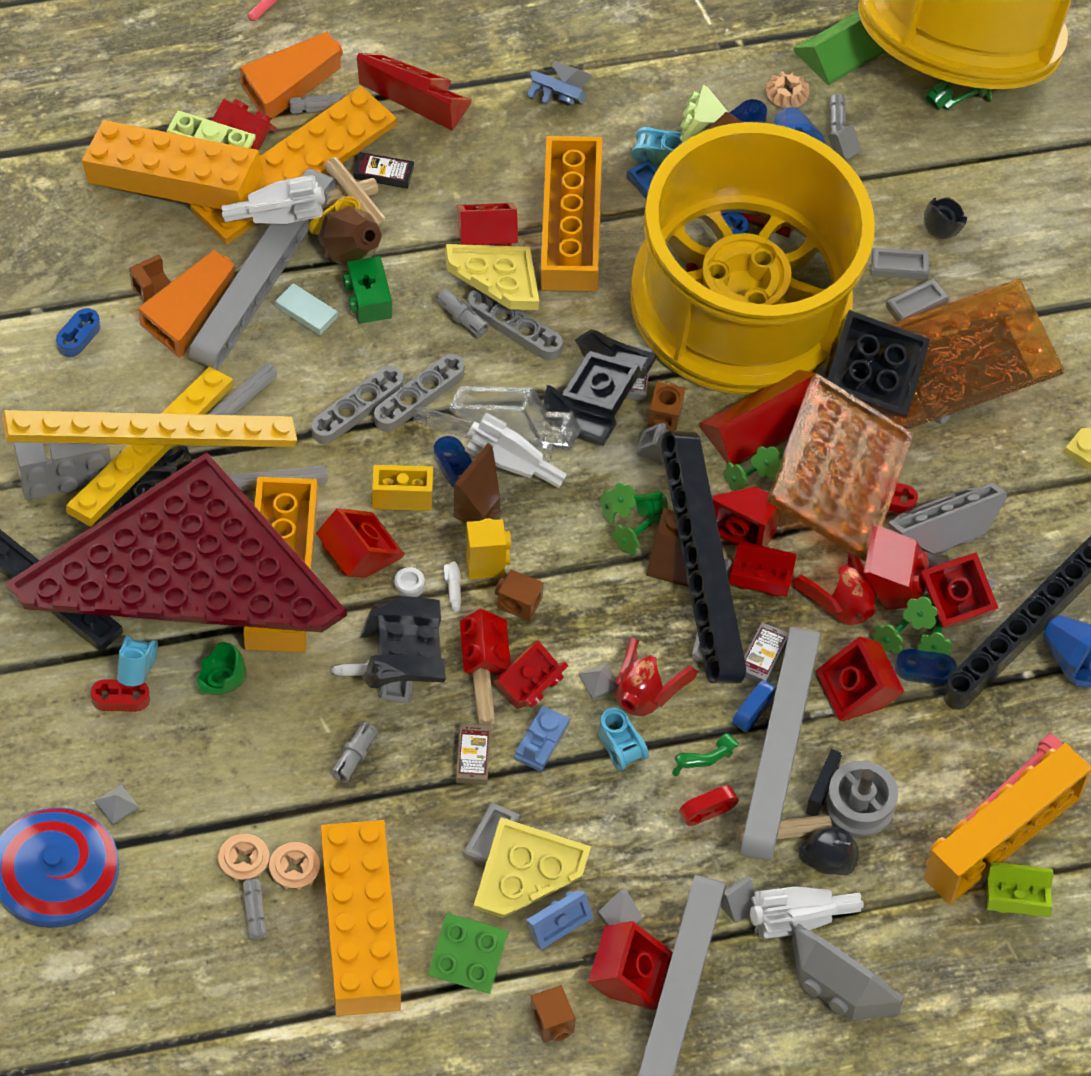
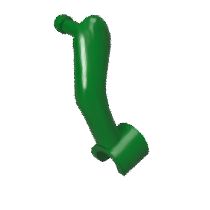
(691, 760)

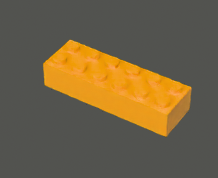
(171, 165)
(571, 214)
(292, 511)
(1006, 822)
(360, 918)

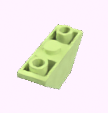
(701, 112)
(201, 128)

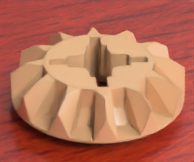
(781, 97)
(244, 845)
(295, 853)

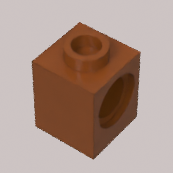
(669, 414)
(519, 594)
(553, 1014)

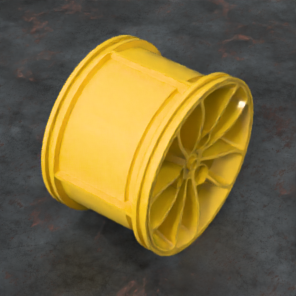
(972, 40)
(732, 315)

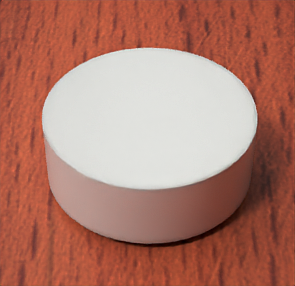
(409, 582)

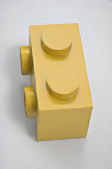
(402, 487)
(487, 549)

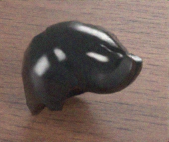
(944, 218)
(831, 851)

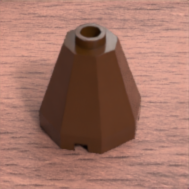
(349, 235)

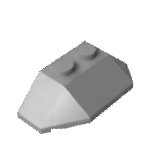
(952, 518)
(840, 979)

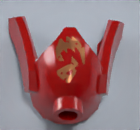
(853, 597)
(640, 685)

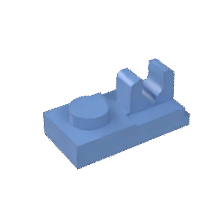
(566, 92)
(541, 738)
(559, 918)

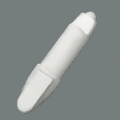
(453, 579)
(350, 669)

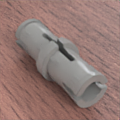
(462, 313)
(354, 752)

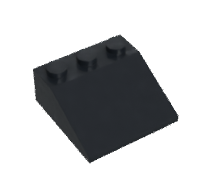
(877, 363)

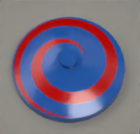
(56, 867)

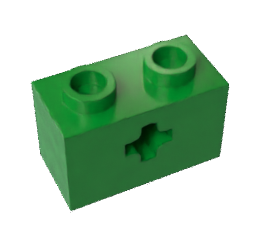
(369, 290)

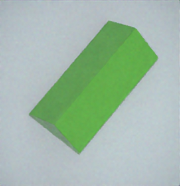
(839, 49)

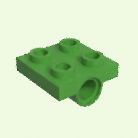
(468, 953)

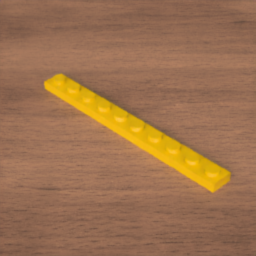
(148, 429)

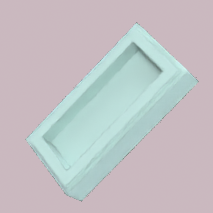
(306, 309)

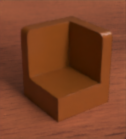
(148, 277)

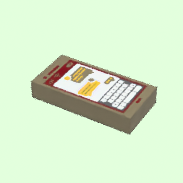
(473, 754)

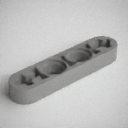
(518, 320)
(419, 392)
(353, 401)

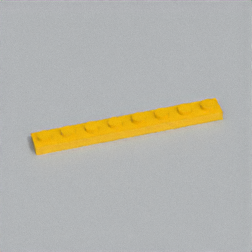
(137, 458)

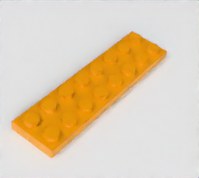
(336, 132)

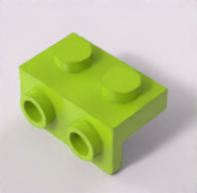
(1019, 889)

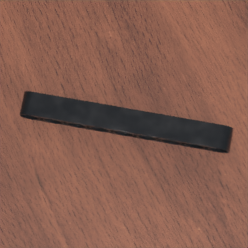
(703, 558)
(1022, 622)

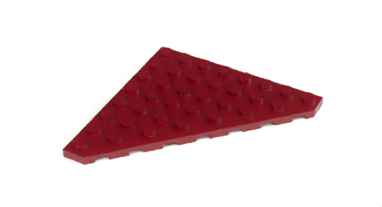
(183, 555)

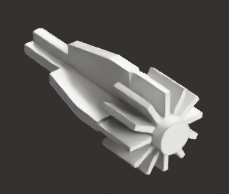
(280, 202)
(511, 450)
(781, 910)

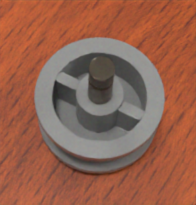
(862, 798)

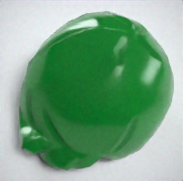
(221, 670)

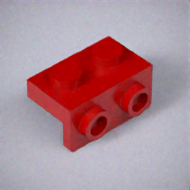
(237, 116)
(762, 569)
(484, 642)
(530, 676)

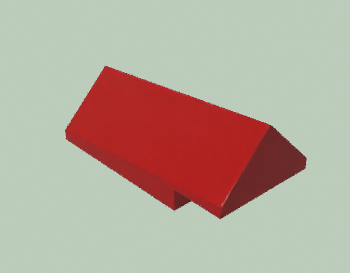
(412, 88)
(758, 420)

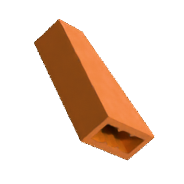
(290, 73)
(187, 302)

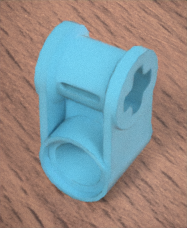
(657, 146)
(135, 661)
(624, 743)

